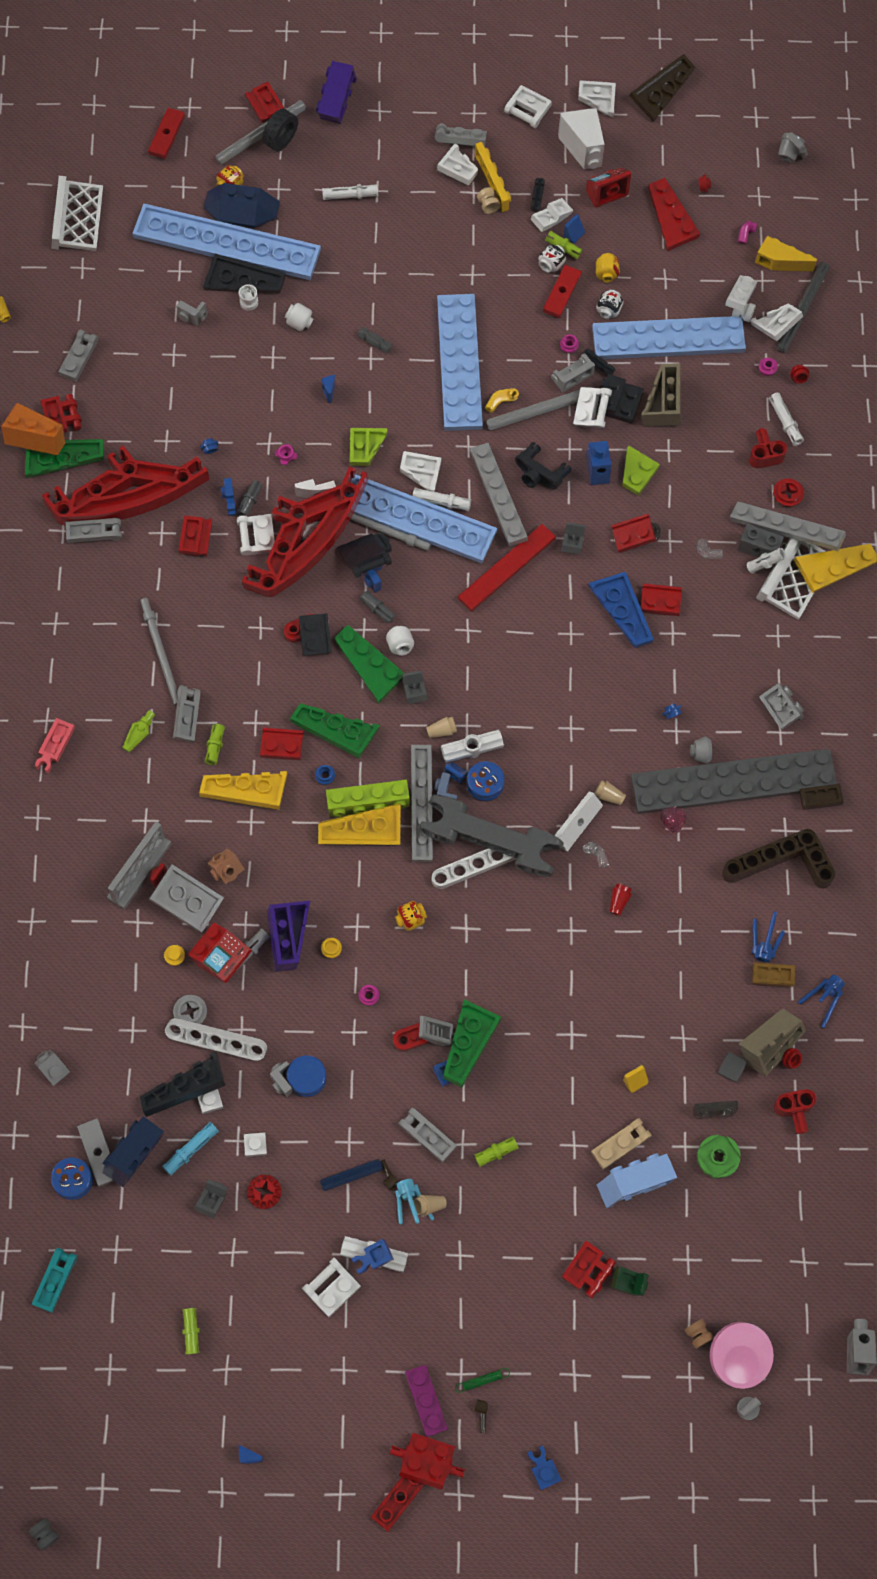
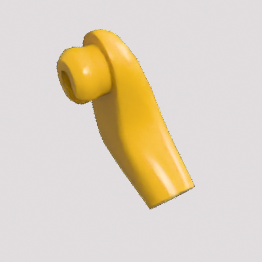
(500, 396)

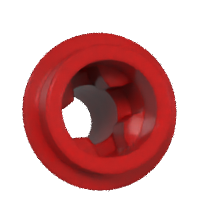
(619, 899)

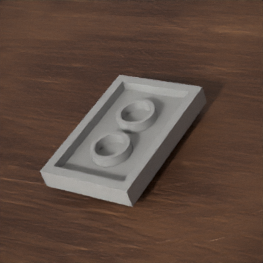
(186, 898)

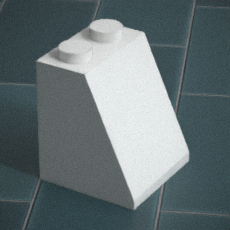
(583, 136)

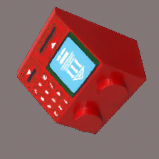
(608, 186)
(219, 953)

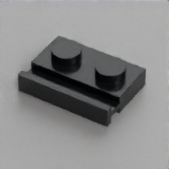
(315, 634)

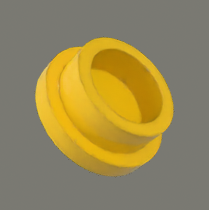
(331, 947)
(174, 955)

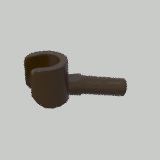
(391, 1181)
(482, 1407)

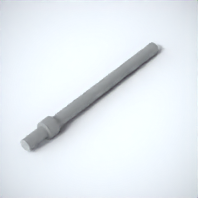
(410, 539)
(149, 618)

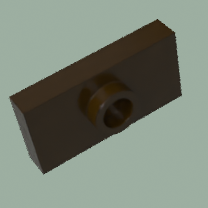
(821, 796)

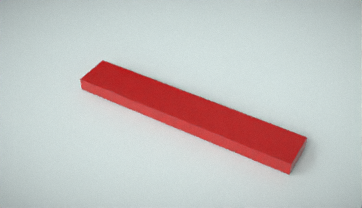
(506, 568)

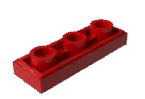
(166, 133)
(562, 291)
(391, 1508)

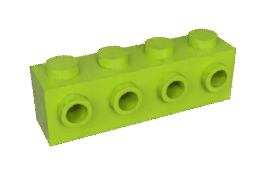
(366, 797)

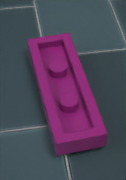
(426, 1401)

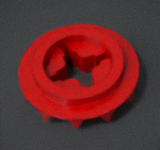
(793, 487)
(268, 1200)

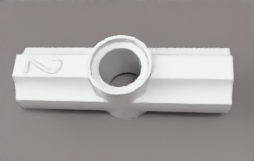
(484, 742)
(354, 1247)

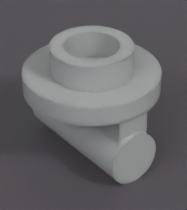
(748, 1408)

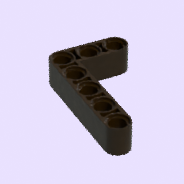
(781, 855)

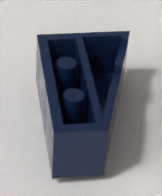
(132, 1151)

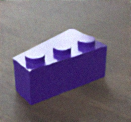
(336, 91)
(286, 931)

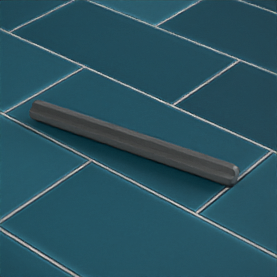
(804, 305)

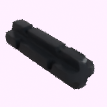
(537, 194)
(599, 362)

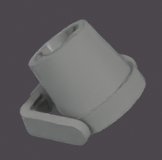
(791, 147)

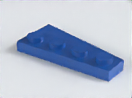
(622, 605)

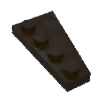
(661, 88)

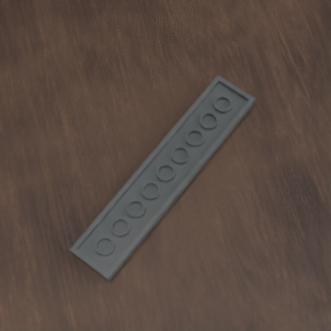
(732, 781)

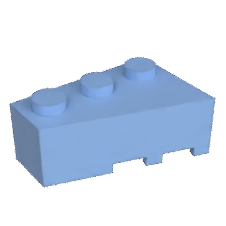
(636, 1179)

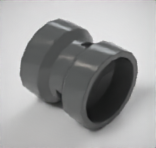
(44, 1534)

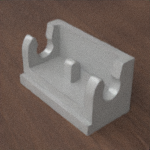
(573, 373)

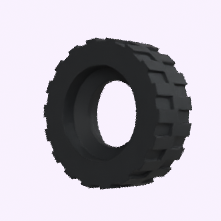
(280, 129)

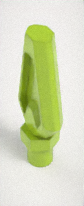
(138, 732)

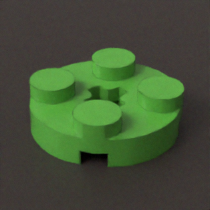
(706, 1156)

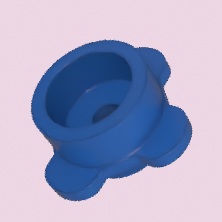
(672, 711)

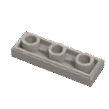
(94, 1140)

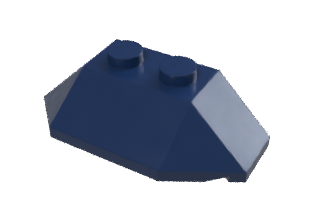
(241, 205)

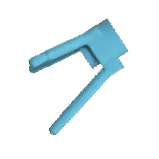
(407, 1191)

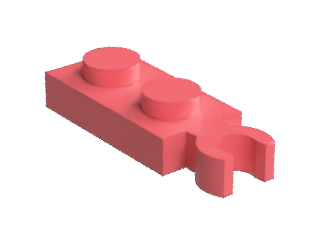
(54, 743)

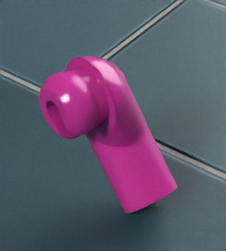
(744, 231)

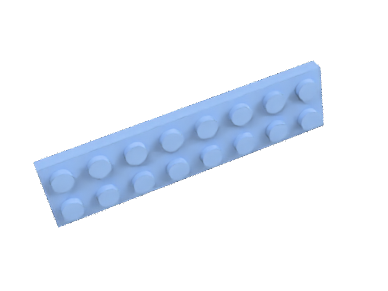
(669, 337)
(459, 362)
(425, 520)

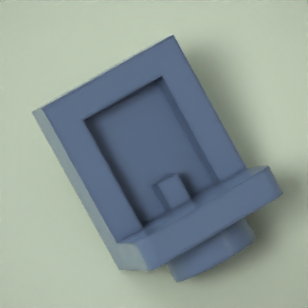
(442, 786)

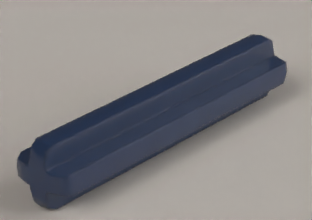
(351, 1175)

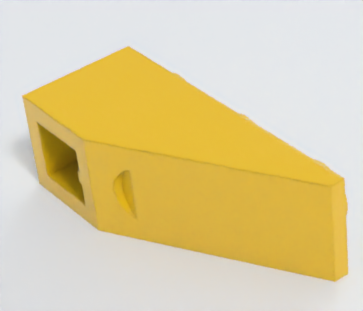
(781, 257)

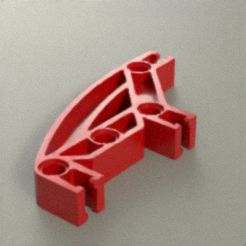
(156, 486)
(329, 508)

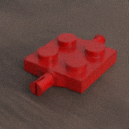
(427, 1461)

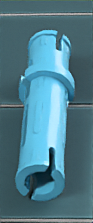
(187, 1151)

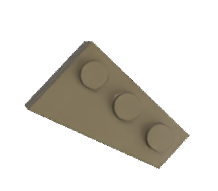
(665, 399)
(769, 1042)

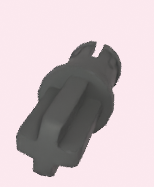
(249, 498)
(377, 607)

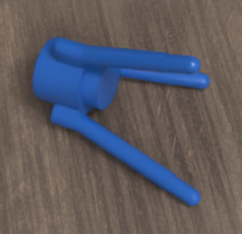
(764, 951)
(832, 987)

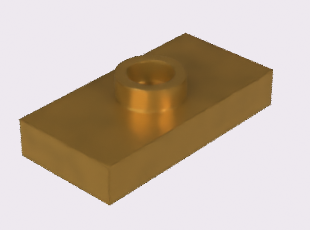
(773, 974)

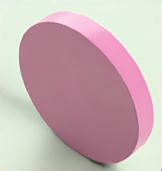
(741, 1355)

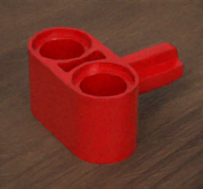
(766, 450)
(796, 1108)

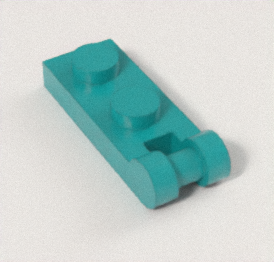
(54, 1280)

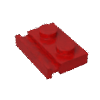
(264, 101)
(633, 533)
(195, 536)
(661, 599)
(281, 744)

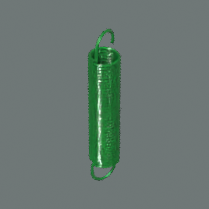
(482, 1380)

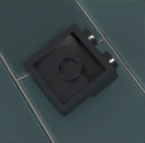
(623, 400)

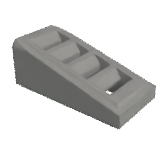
(436, 1031)

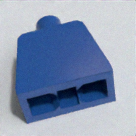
(598, 457)

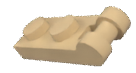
(620, 1144)

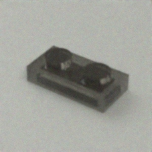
(724, 1109)

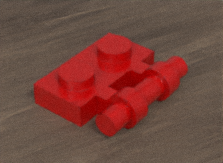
(54, 408)
(582, 1266)

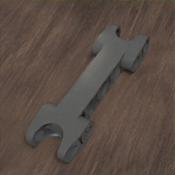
(460, 825)

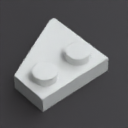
(598, 95)
(458, 166)
(778, 321)
(421, 469)

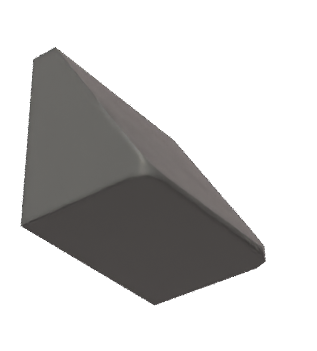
(732, 1067)

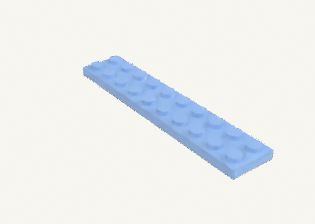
(233, 241)

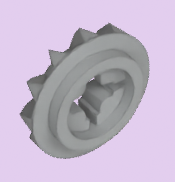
(195, 1003)

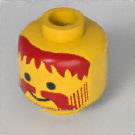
(230, 175)
(607, 267)
(410, 915)

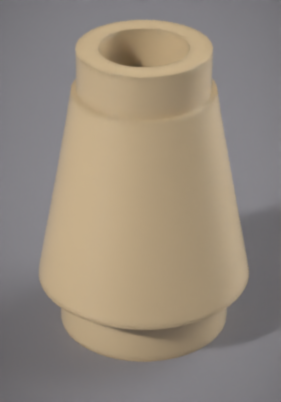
(442, 728)
(608, 792)
(429, 1204)

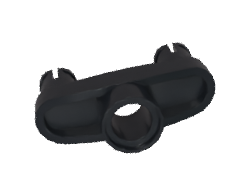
(537, 473)

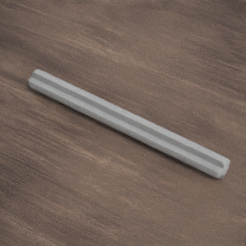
(252, 137)
(533, 410)

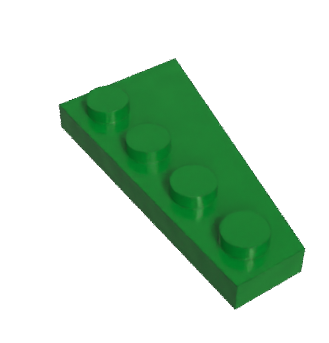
(71, 455)
(373, 667)
(339, 731)
(469, 1041)

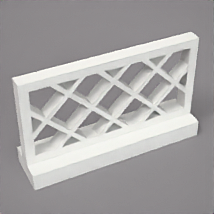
(60, 215)
(778, 572)

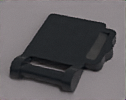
(366, 550)

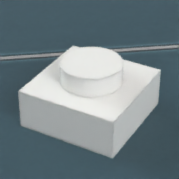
(210, 1102)
(255, 1144)

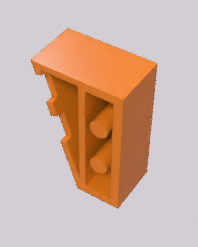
(32, 431)

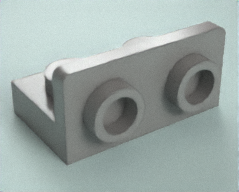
(782, 706)

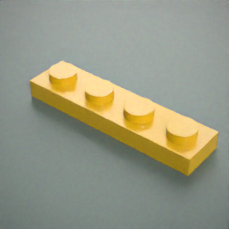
(490, 171)

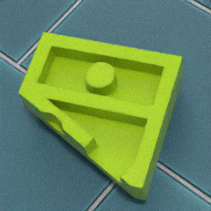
(365, 444)
(638, 470)

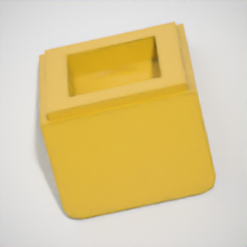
(636, 1079)

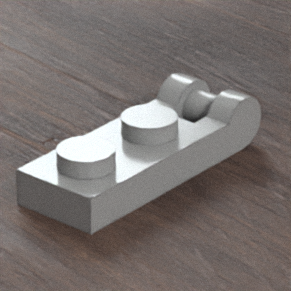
(459, 135)
(78, 356)
(93, 530)
(186, 714)
(428, 1135)

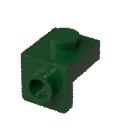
(630, 1281)

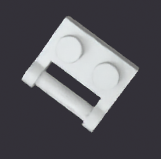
(530, 101)
(587, 407)
(262, 532)
(336, 1293)

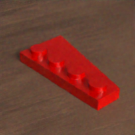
(674, 220)

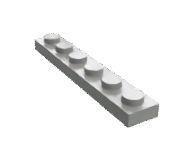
(498, 494)
(788, 526)
(420, 795)

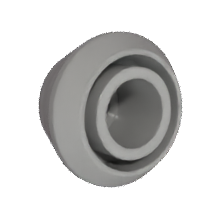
(702, 750)

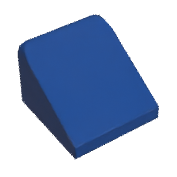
(574, 229)
(328, 387)
(456, 772)
(247, 1456)

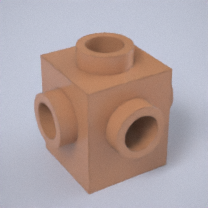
(225, 866)

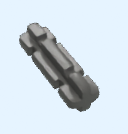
(375, 339)

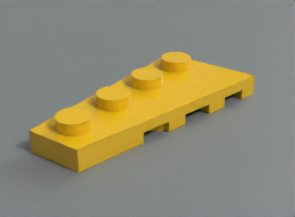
(832, 566)
(256, 790)
(374, 827)

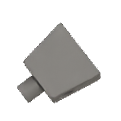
(861, 1349)

